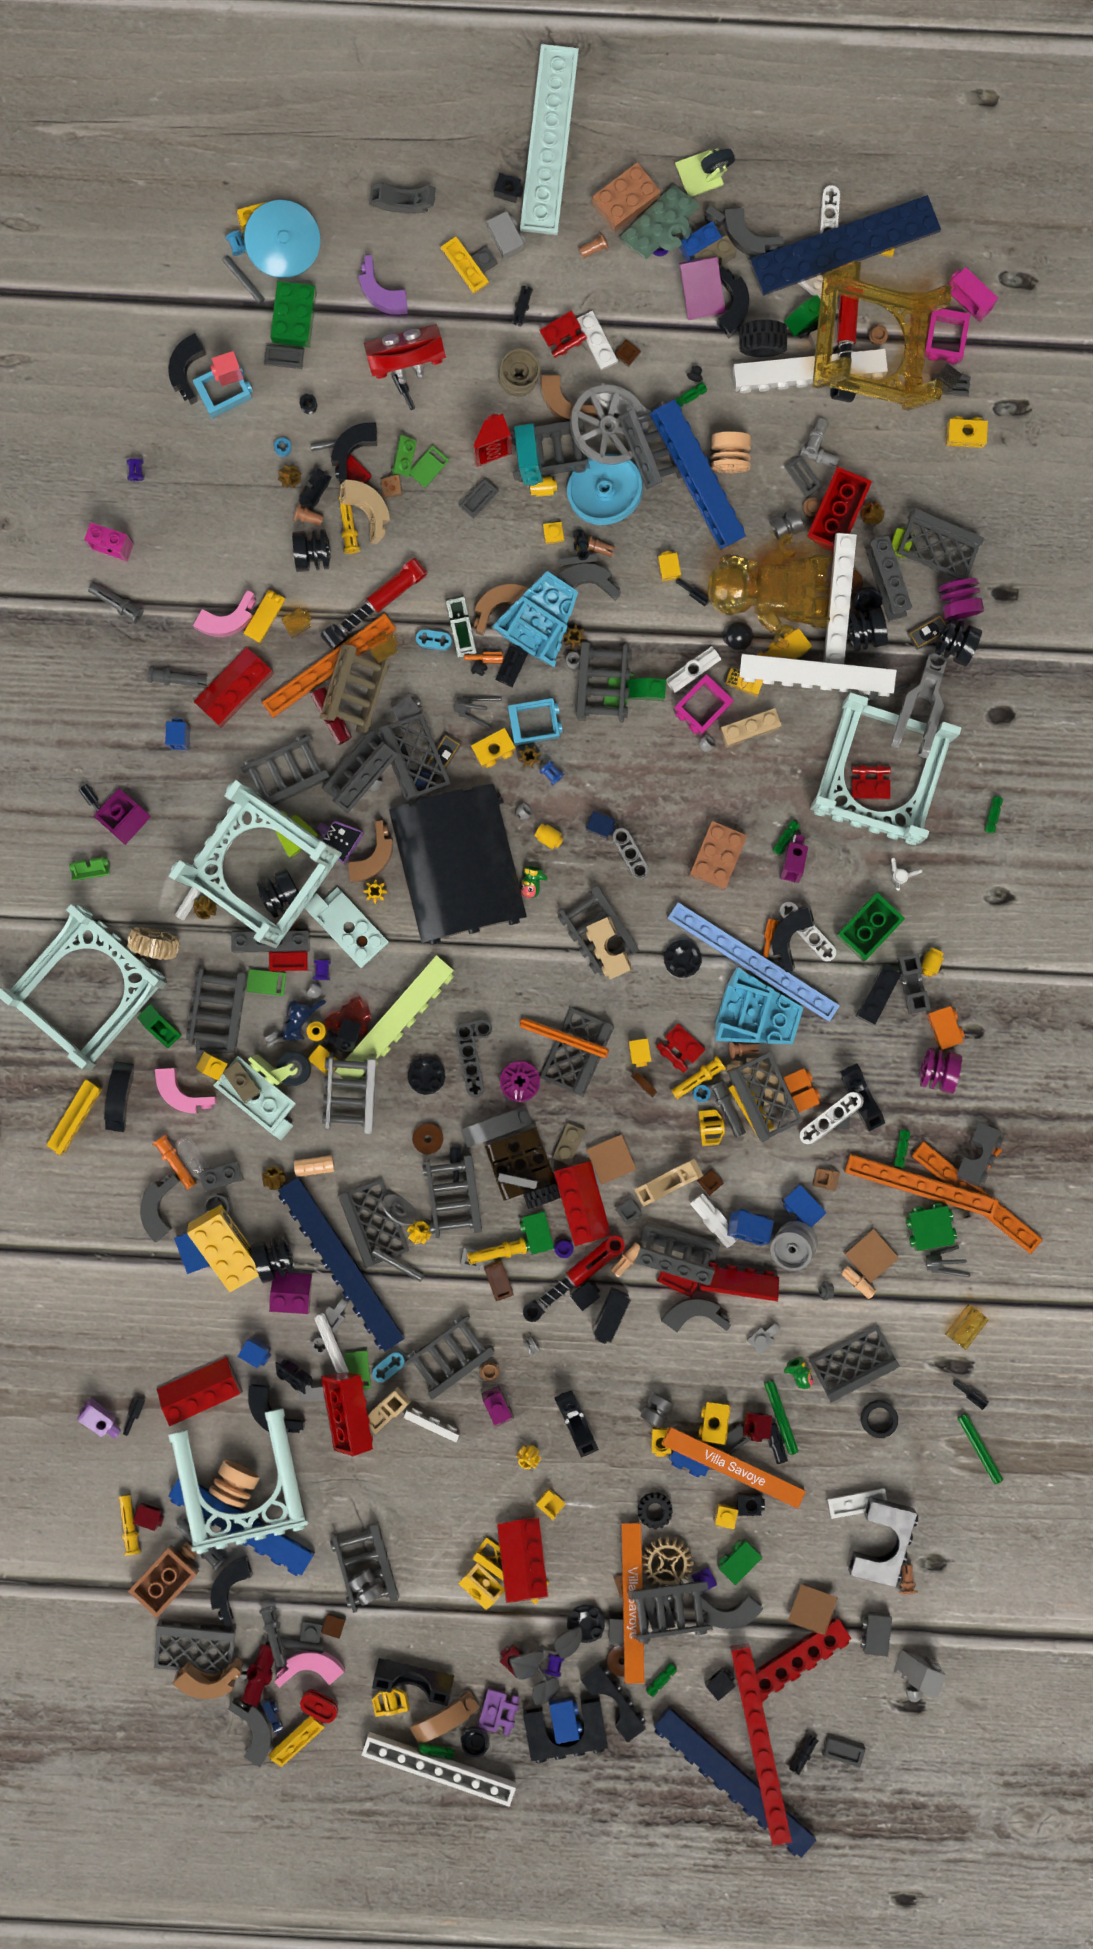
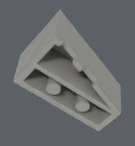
(923, 1672)

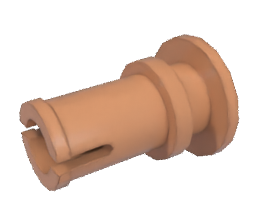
(594, 246)
(307, 515)
(599, 547)
(742, 1048)
(907, 1581)

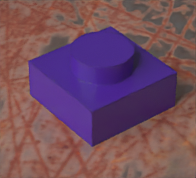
(705, 1575)

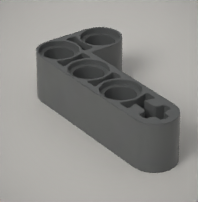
(472, 1060)

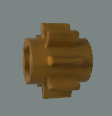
(289, 476)
(872, 513)
(575, 631)
(530, 762)
(204, 907)
(273, 1178)

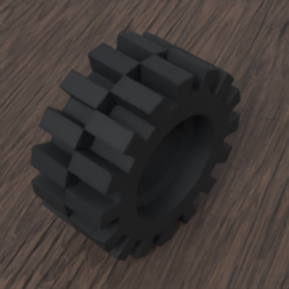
(541, 1196)
(643, 1510)

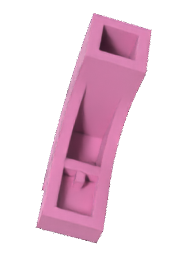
(227, 625)
(169, 1089)
(322, 1663)

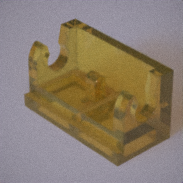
(967, 1326)

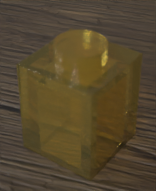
(297, 622)
(382, 646)

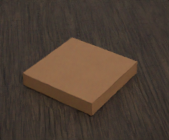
(611, 1159)
(871, 1256)
(812, 1609)

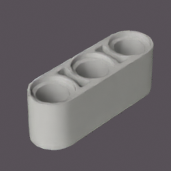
(622, 847)

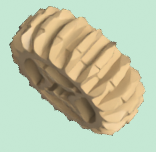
(153, 943)
(673, 1557)

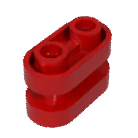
(319, 1706)

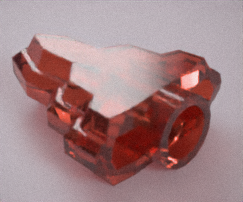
(354, 1012)

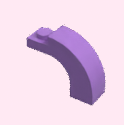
(384, 300)

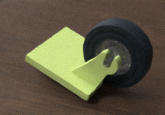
(704, 170)
(291, 1069)

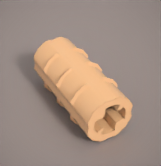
(313, 1165)

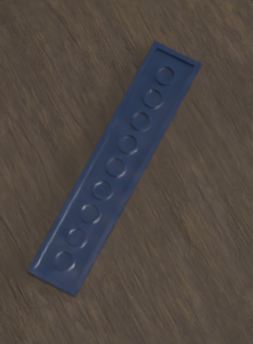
(845, 244)

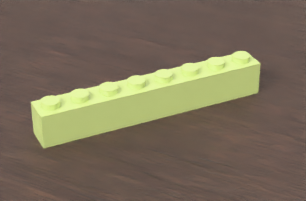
(399, 1016)

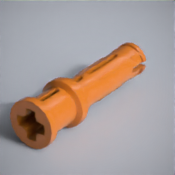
(169, 1153)

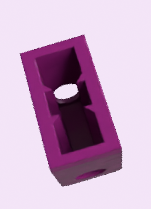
(794, 865)
(497, 1406)

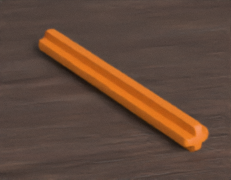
(564, 1038)

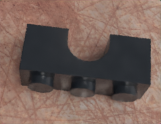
(878, 995)

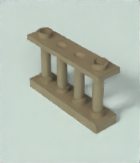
(337, 692)

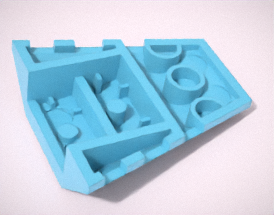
(539, 618)
(755, 1013)

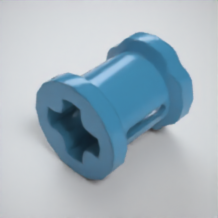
(236, 242)

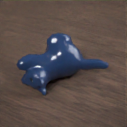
(298, 1015)

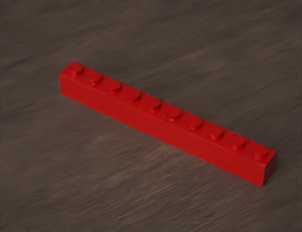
(760, 1744)

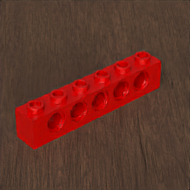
(800, 1649)

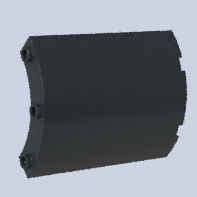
(457, 863)

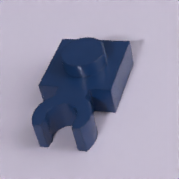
(271, 1709)

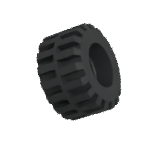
(763, 338)

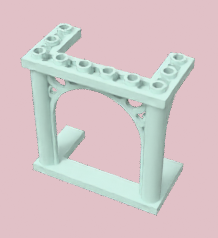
(914, 828)
(195, 875)
(77, 925)

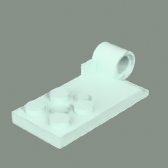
(333, 915)
(268, 1109)

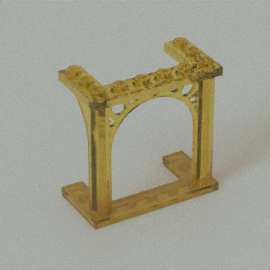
(837, 374)

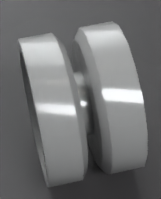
(794, 1245)

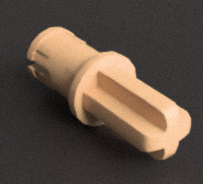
(626, 1260)
(858, 1282)

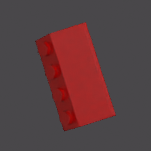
(493, 440)
(839, 507)
(233, 687)
(582, 1203)
(743, 1283)
(198, 1391)
(347, 1413)
(522, 1560)

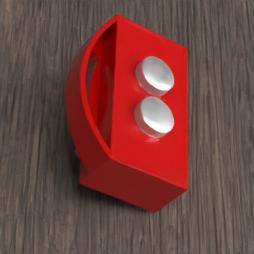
(404, 351)

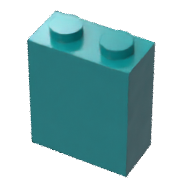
(528, 454)

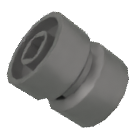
(787, 524)
(216, 1200)
(657, 1410)
(368, 1593)

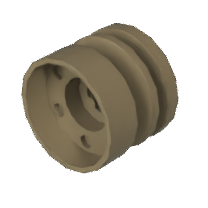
(519, 362)

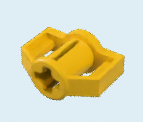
(711, 1127)
(390, 1703)

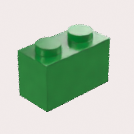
(537, 1233)
(739, 1561)

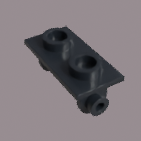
(310, 496)
(511, 666)
(286, 1371)

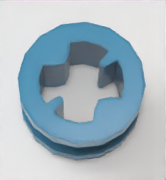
(279, 452)
(699, 1099)

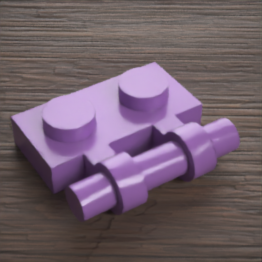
(492, 1711)

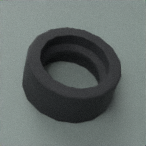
(879, 1404)

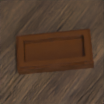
(498, 1280)

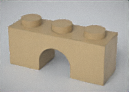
(750, 727)
(613, 964)

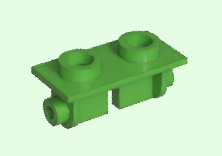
(404, 456)
(97, 868)

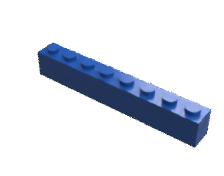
(697, 474)
(280, 1548)

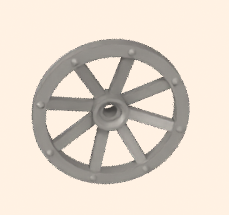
(608, 420)

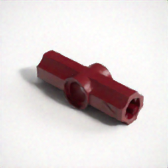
(337, 727)
(259, 1675)

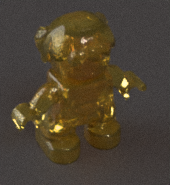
(775, 591)

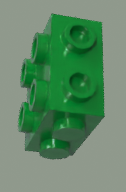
(931, 1227)

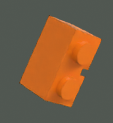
(946, 1028)
(801, 1090)

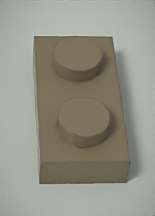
(568, 1144)

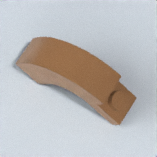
(557, 403)
(494, 598)
(376, 863)
(205, 1685)
(444, 1720)

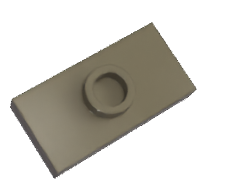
(241, 1082)

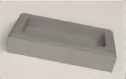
(517, 1181)

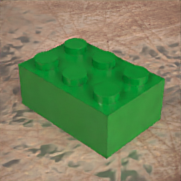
(293, 314)
(870, 927)

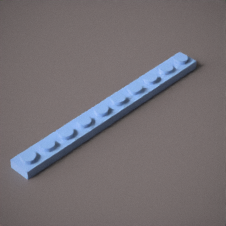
(753, 962)

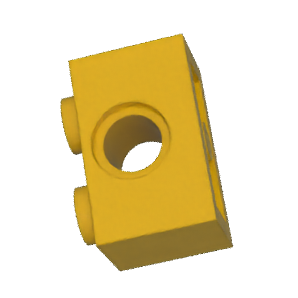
(957, 438)
(502, 740)
(717, 1435)
(481, 1586)

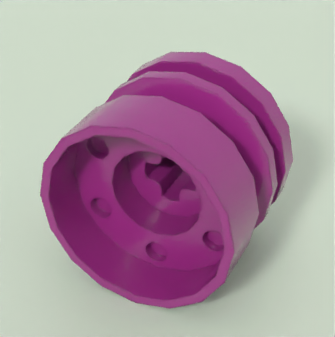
(960, 594)
(940, 1070)
(513, 1090)

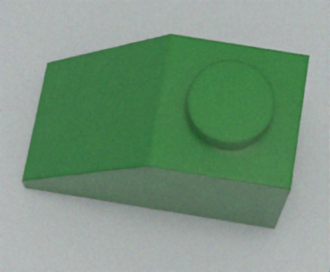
(804, 316)
(647, 689)
(159, 1026)

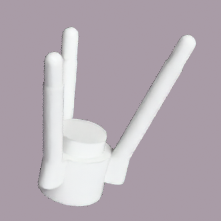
(900, 875)

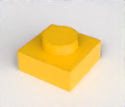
(553, 532)

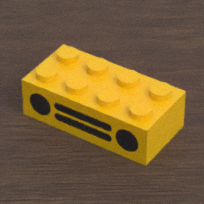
(223, 1247)

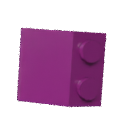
(122, 816)
(291, 1293)

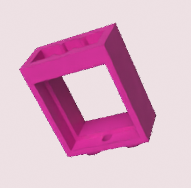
(972, 294)
(950, 317)
(103, 538)
(717, 691)

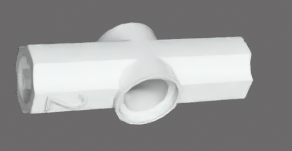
(702, 662)
(713, 1219)

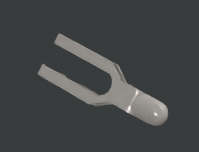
(927, 689)

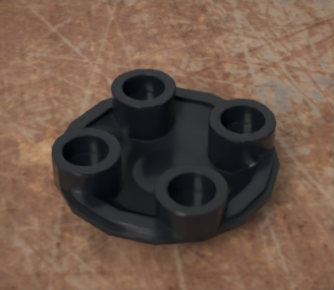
(682, 959)
(426, 1075)
(590, 1621)

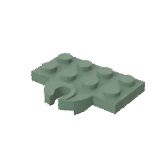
(661, 223)

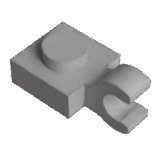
(464, 1262)
(334, 1316)
(762, 1338)

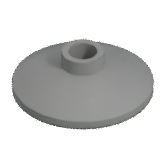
(399, 1209)

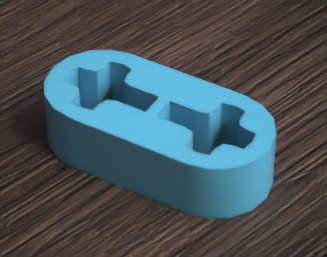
(433, 644)
(385, 1363)

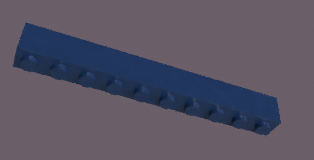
(341, 1264)
(726, 1775)

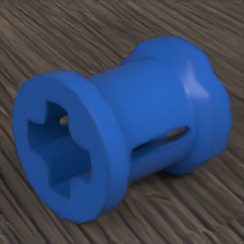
(558, 775)

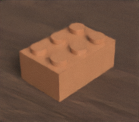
(626, 197)
(718, 855)
(163, 1581)

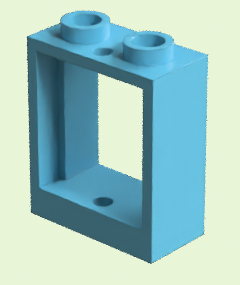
(226, 405)
(554, 709)

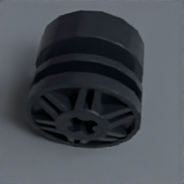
(311, 550)
(867, 628)
(961, 642)
(278, 893)
(273, 1259)

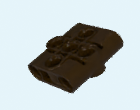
(526, 1141)

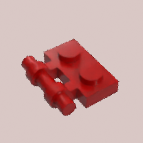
(559, 330)
(871, 788)
(684, 1044)

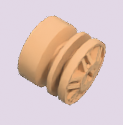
(730, 453)
(232, 1488)

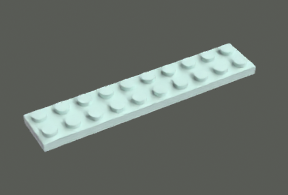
(549, 139)

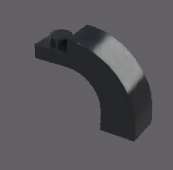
(736, 315)
(182, 357)
(350, 440)
(794, 921)
(855, 1082)
(117, 1096)
(259, 1404)
(576, 1423)
(232, 1573)

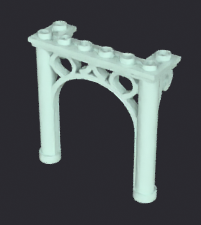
(194, 1499)

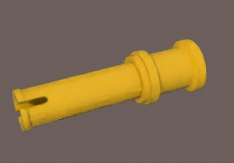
(349, 533)
(706, 1073)
(504, 1250)
(130, 1534)

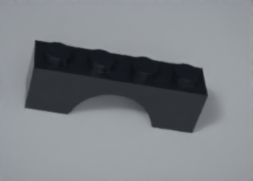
(393, 1674)
(597, 1682)

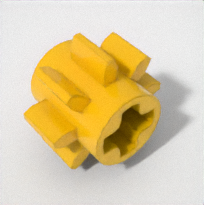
(376, 886)
(419, 1232)
(528, 1457)

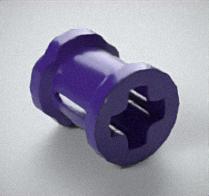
(132, 463)
(321, 970)
(554, 1665)

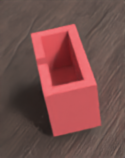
(226, 368)

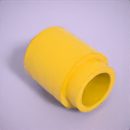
(544, 488)
(549, 836)
(932, 962)
(322, 1034)

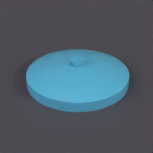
(282, 239)
(605, 492)

